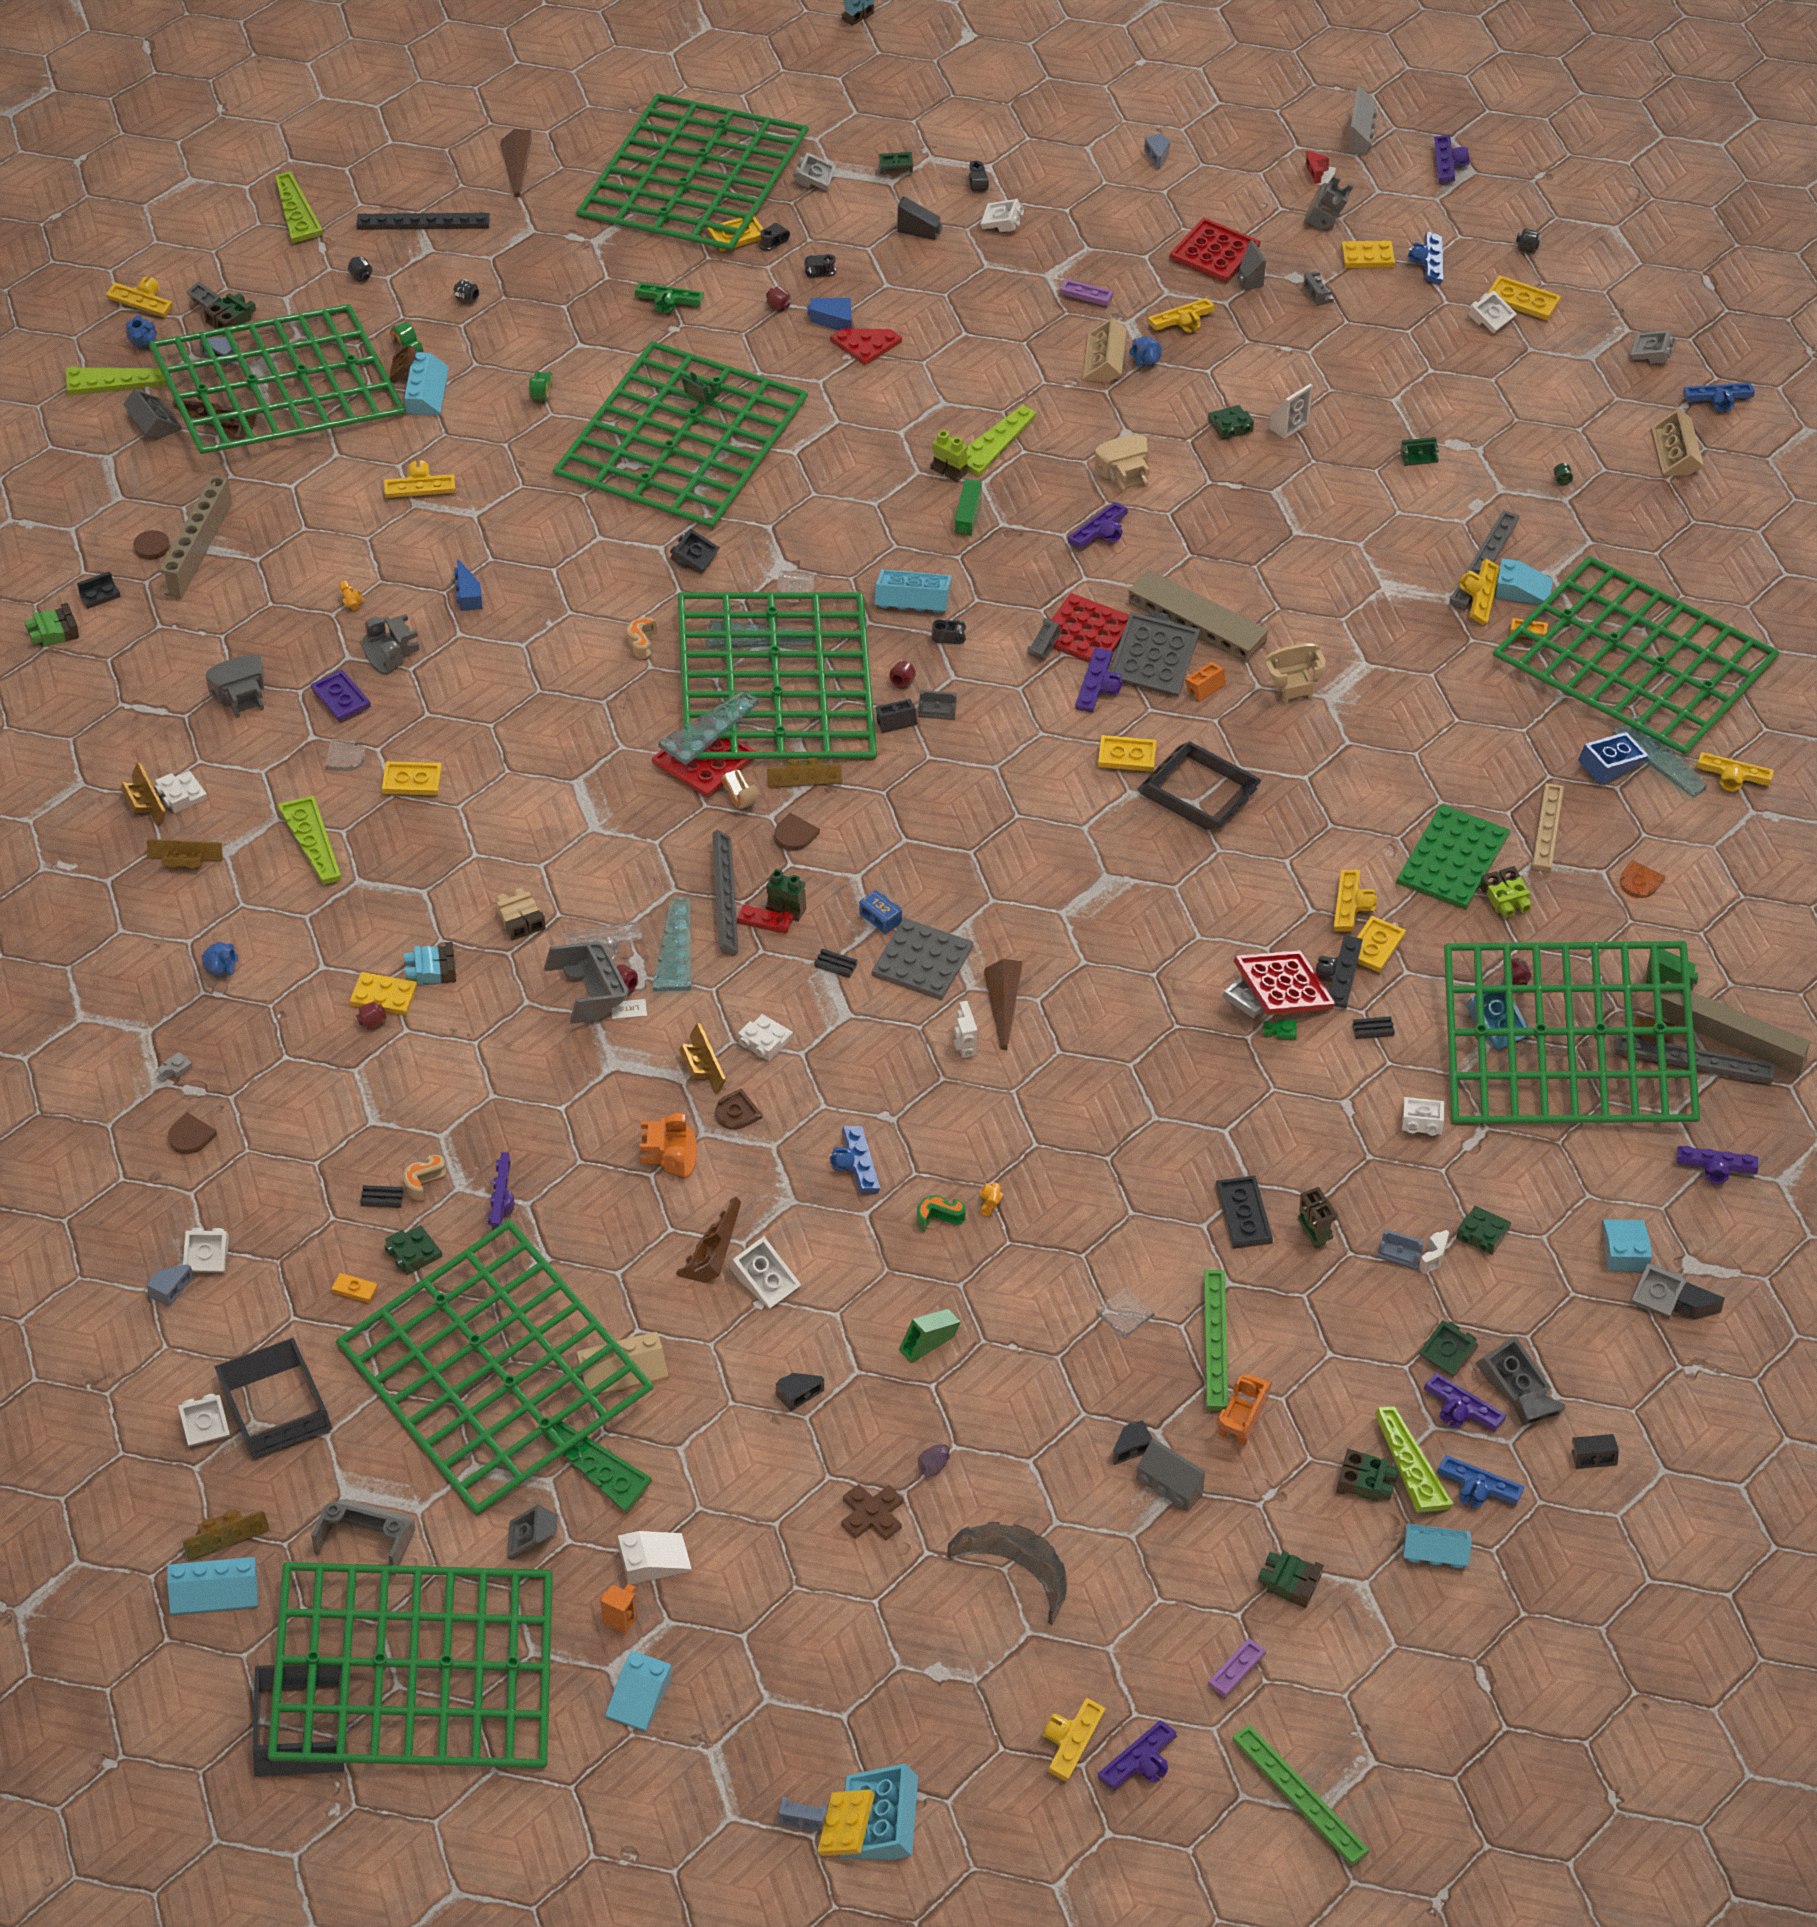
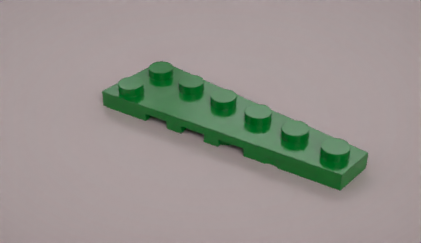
(607, 1471)

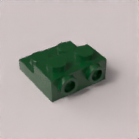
(1231, 422)
(1483, 1230)
(412, 1249)
(1449, 1347)

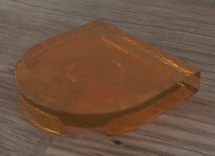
(1640, 880)

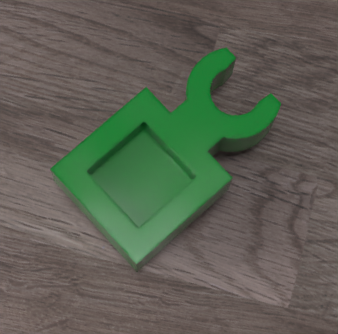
(1283, 1029)

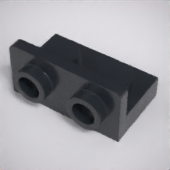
(98, 590)

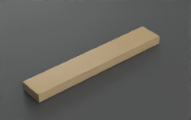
(1548, 827)

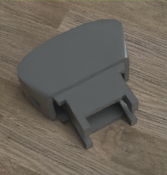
(1330, 196)
(388, 649)
(242, 679)

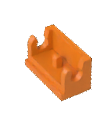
(1206, 680)

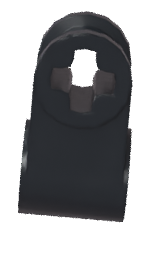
(978, 176)
(773, 236)
(818, 265)
(946, 631)

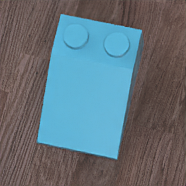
(1522, 583)
(1626, 1245)
(639, 1691)

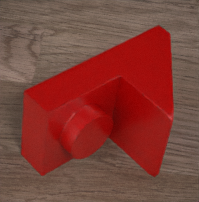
(1316, 165)

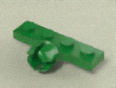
(667, 297)

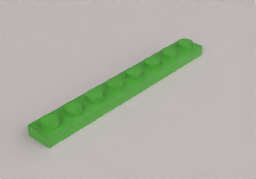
(1215, 1340)
(1300, 1795)

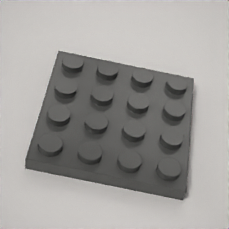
(1155, 653)
(922, 958)

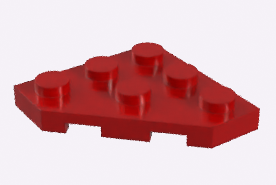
(865, 343)

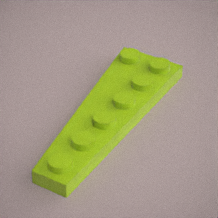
(298, 213)
(991, 443)
(1419, 1478)

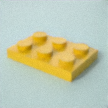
(749, 236)
(1368, 254)
(1127, 753)
(411, 778)
(1379, 943)
(391, 992)
(846, 1823)

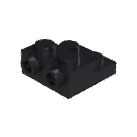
(693, 551)

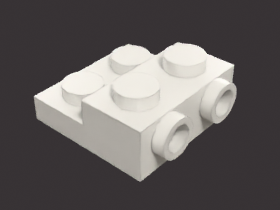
(1002, 215)
(1491, 312)
(179, 791)
(965, 1032)
(764, 1037)
(1423, 1116)
(206, 1250)
(203, 1420)

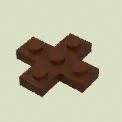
(872, 1512)

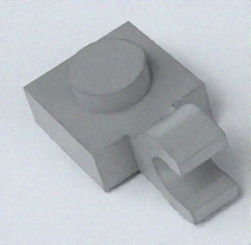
(174, 1066)

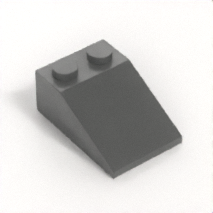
(1512, 1370)

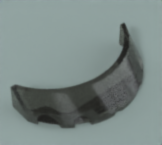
(1022, 1547)

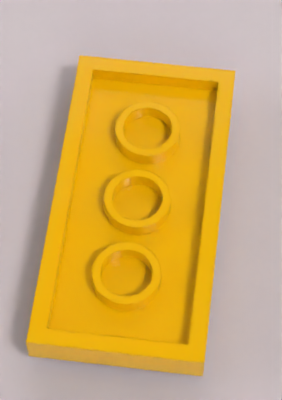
(1526, 297)

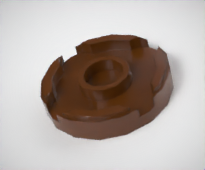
(151, 544)

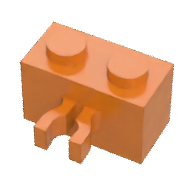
(619, 1608)

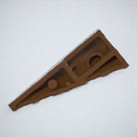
(516, 151)
(230, 426)
(1003, 987)
(712, 1247)

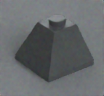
(1252, 268)
(530, 1529)

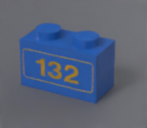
(880, 911)

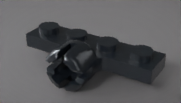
(1341, 970)

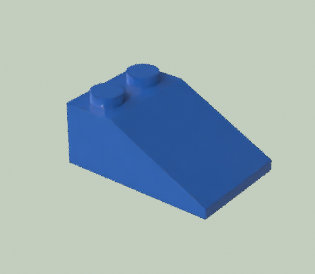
(1611, 757)

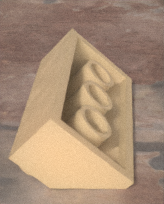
(1105, 352)
(1677, 444)
(643, 1350)

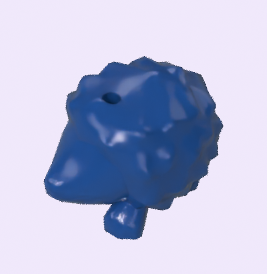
(140, 332)
(1145, 351)
(219, 959)

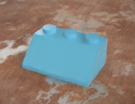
(1437, 1545)

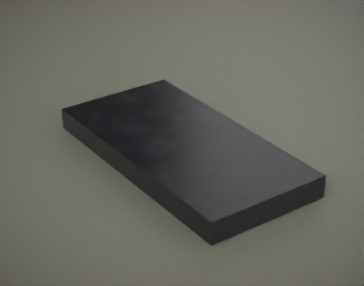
(1244, 1212)

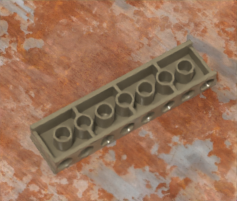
(200, 530)
(1199, 613)
(1738, 1030)

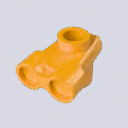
(352, 597)
(992, 1197)

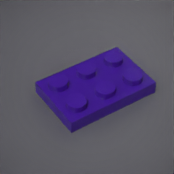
(340, 695)

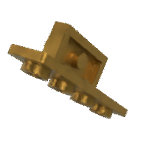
(804, 773)
(142, 795)
(184, 852)
(701, 1059)
(224, 1531)

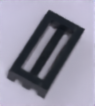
(836, 961)
(1371, 1026)
(382, 1193)

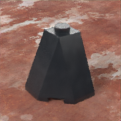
(917, 220)

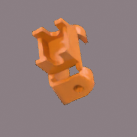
(672, 1149)
(1240, 1415)

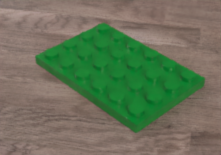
(1453, 856)

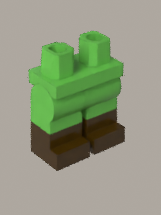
(52, 626)

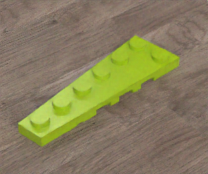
(111, 379)
(308, 829)

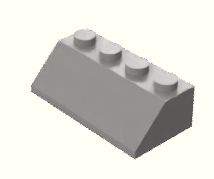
(1362, 123)

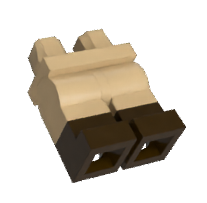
(518, 913)

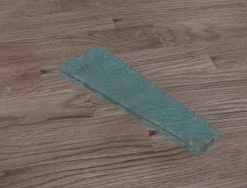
(741, 643)
(698, 736)
(1665, 761)
(674, 959)

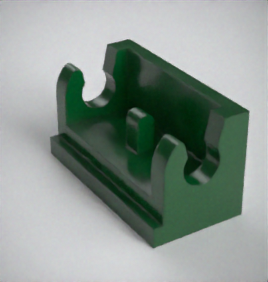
(895, 161)
(698, 389)
(1419, 451)

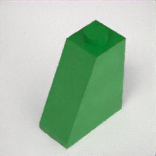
(968, 507)
(1670, 969)
(928, 1333)

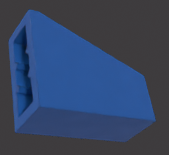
(830, 312)

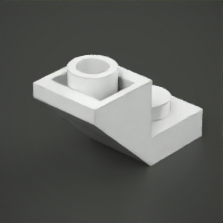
(1436, 1248)

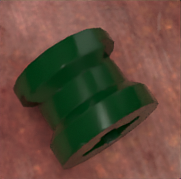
(1563, 474)

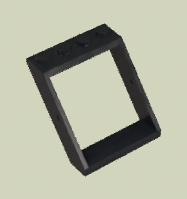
(1245, 779)
(261, 1365)
(293, 1677)

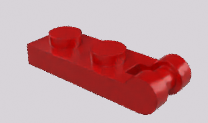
(765, 919)

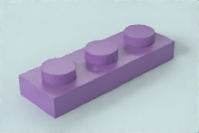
(1086, 292)
(1236, 1668)

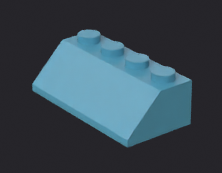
(426, 385)
(212, 1586)

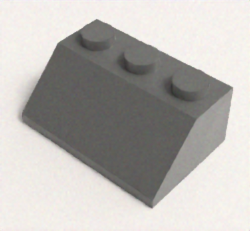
(151, 415)
(1171, 1475)

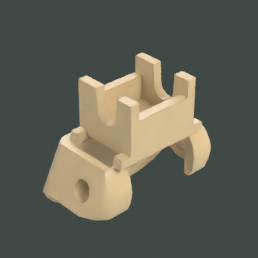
(1129, 457)
(1290, 667)

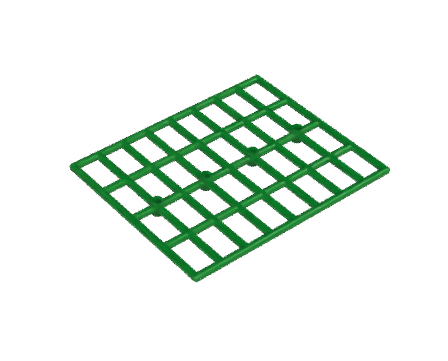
(683, 183)
(252, 381)
(645, 479)
(774, 655)
(1659, 664)
(1599, 1032)
(510, 1382)
(380, 1662)

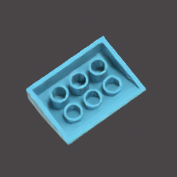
(913, 590)
(892, 1812)

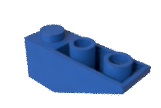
(468, 587)

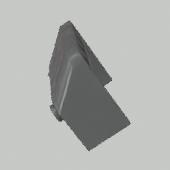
(597, 969)
(392, 1524)

